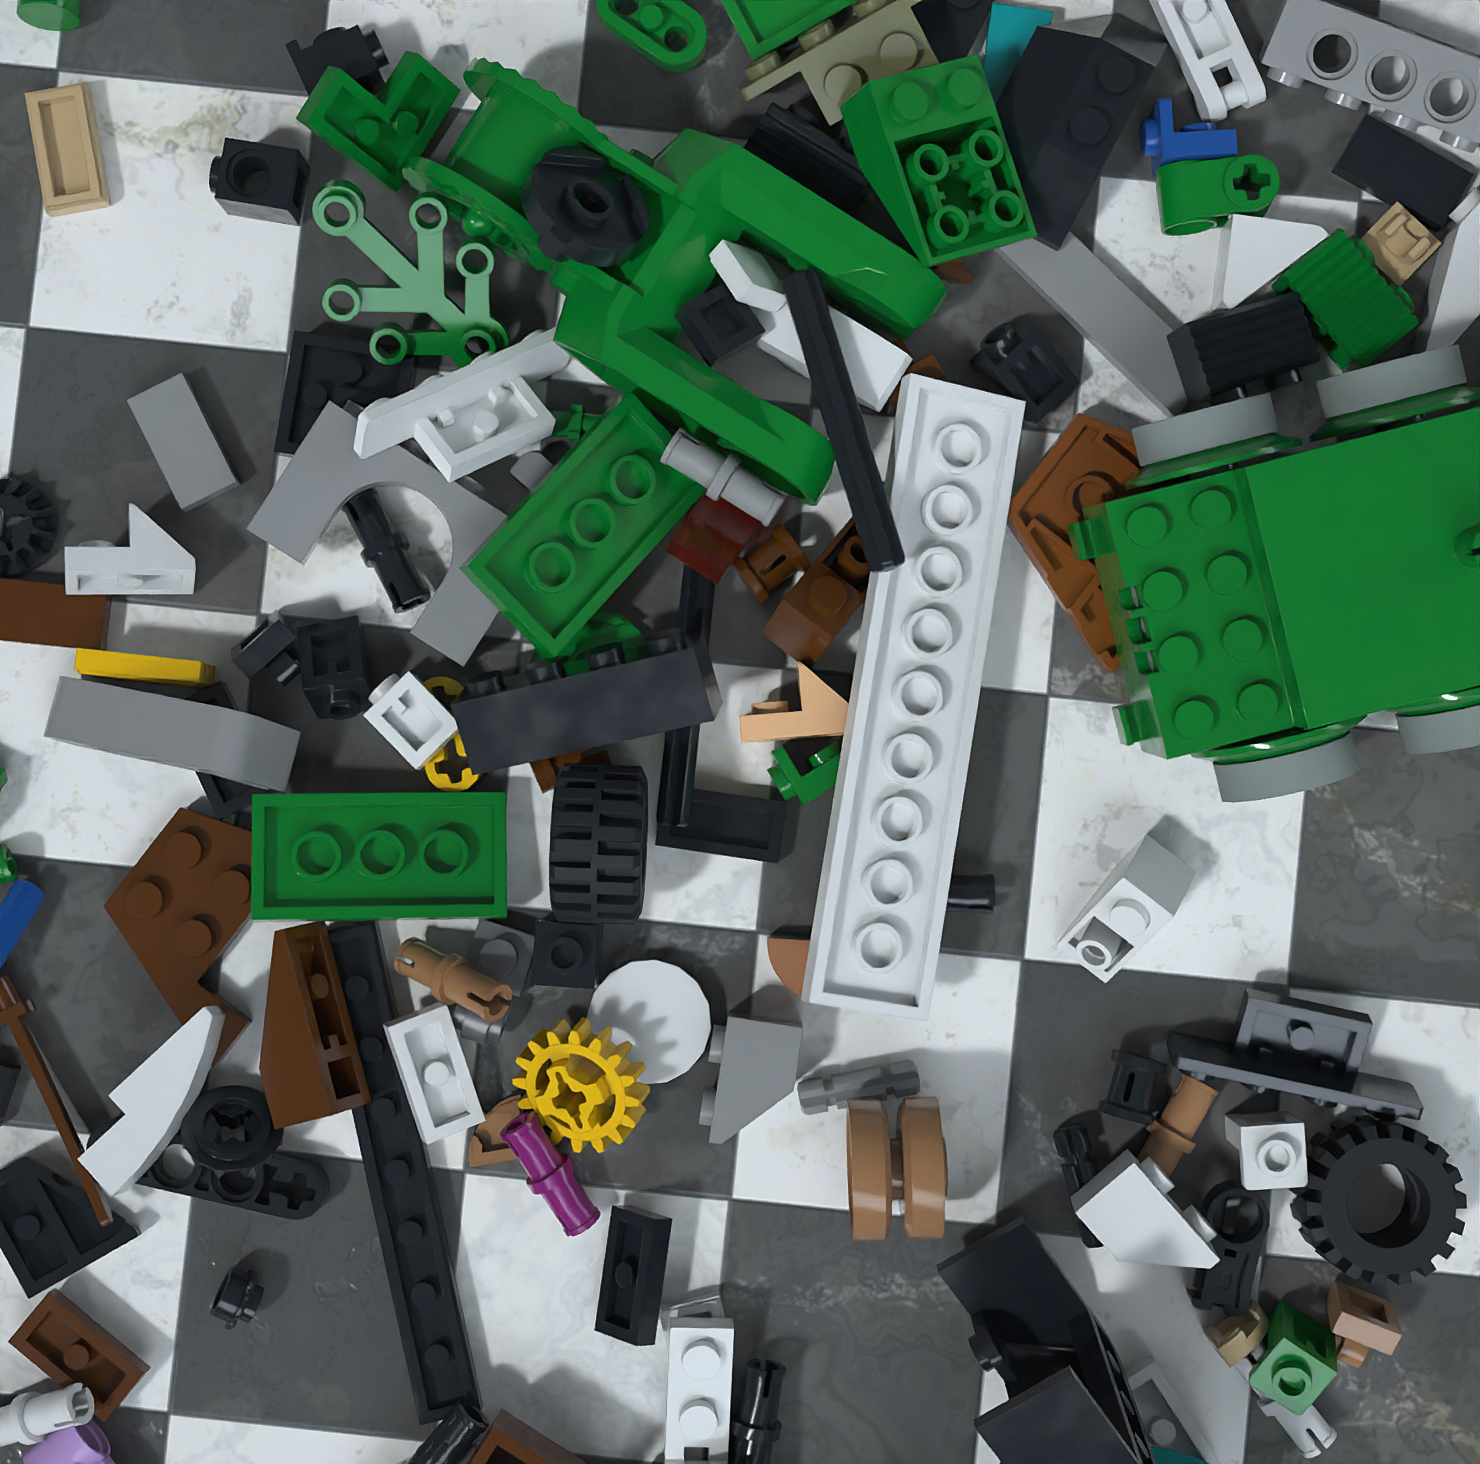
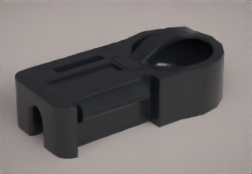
(1232, 1278)

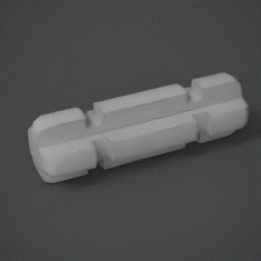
(865, 1083)

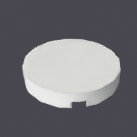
(656, 1011)

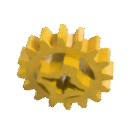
(580, 1085)

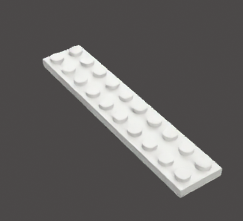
(914, 703)

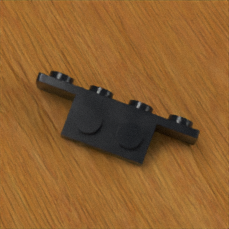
(1299, 1051)

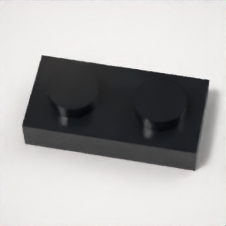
(633, 1275)

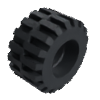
(598, 843)
(1419, 1228)

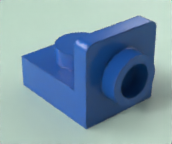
(1191, 142)

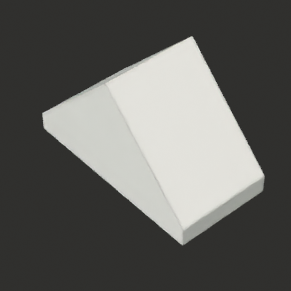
(1256, 254)

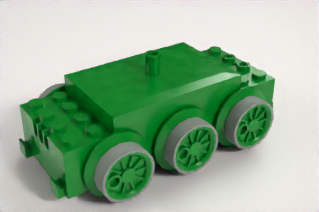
(1303, 587)

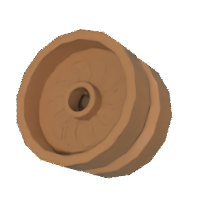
(896, 1168)

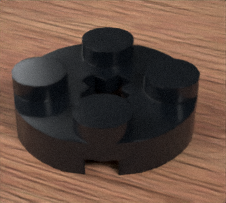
(596, 236)

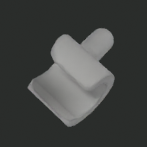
(530, 469)

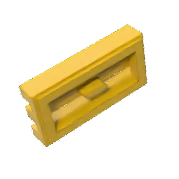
(144, 668)

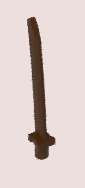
(12, 1013)

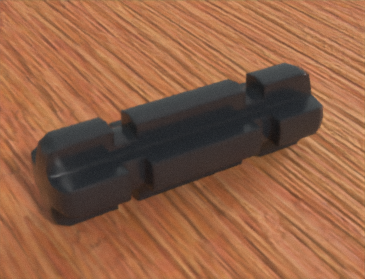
(1079, 1168)

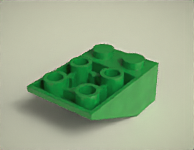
(939, 160)

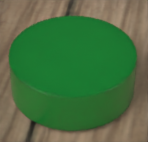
(50, 14)

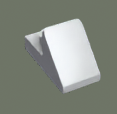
(148, 566)

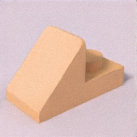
(820, 714)

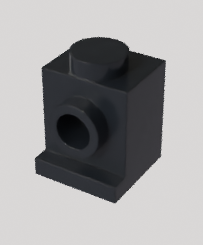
(342, 48)

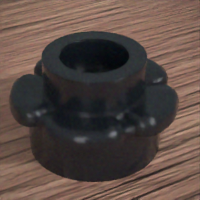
(237, 1297)

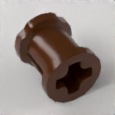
(790, 561)

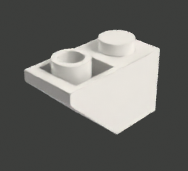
(1127, 909)
(1139, 1220)

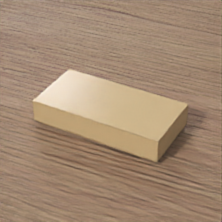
(67, 149)

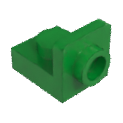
(813, 784)
(1298, 1359)

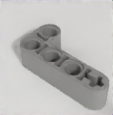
(173, 732)

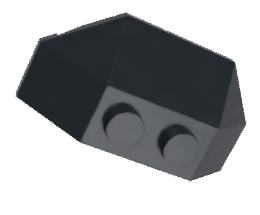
(1069, 110)

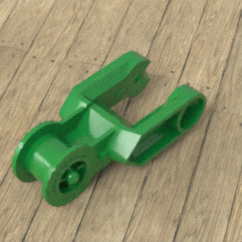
(696, 196)

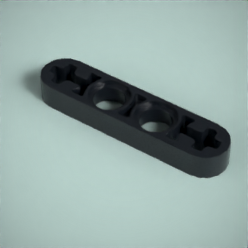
(206, 1185)

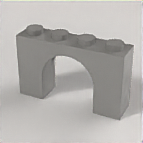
(330, 473)

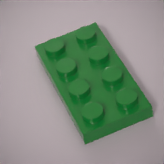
(583, 527)
(378, 856)

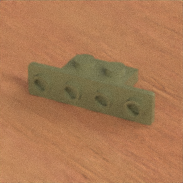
(841, 59)

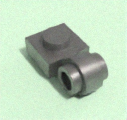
(503, 956)

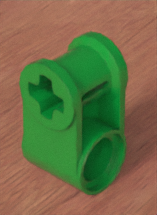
(1204, 194)

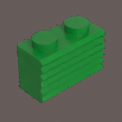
(1348, 302)

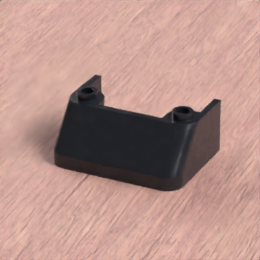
(1052, 1353)

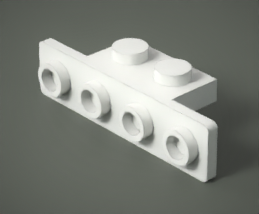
(471, 412)

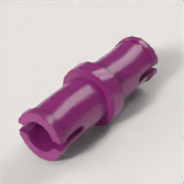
(550, 1174)

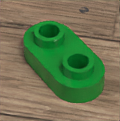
(653, 25)

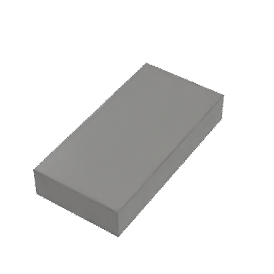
(183, 442)

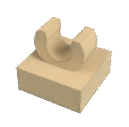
(1399, 244)

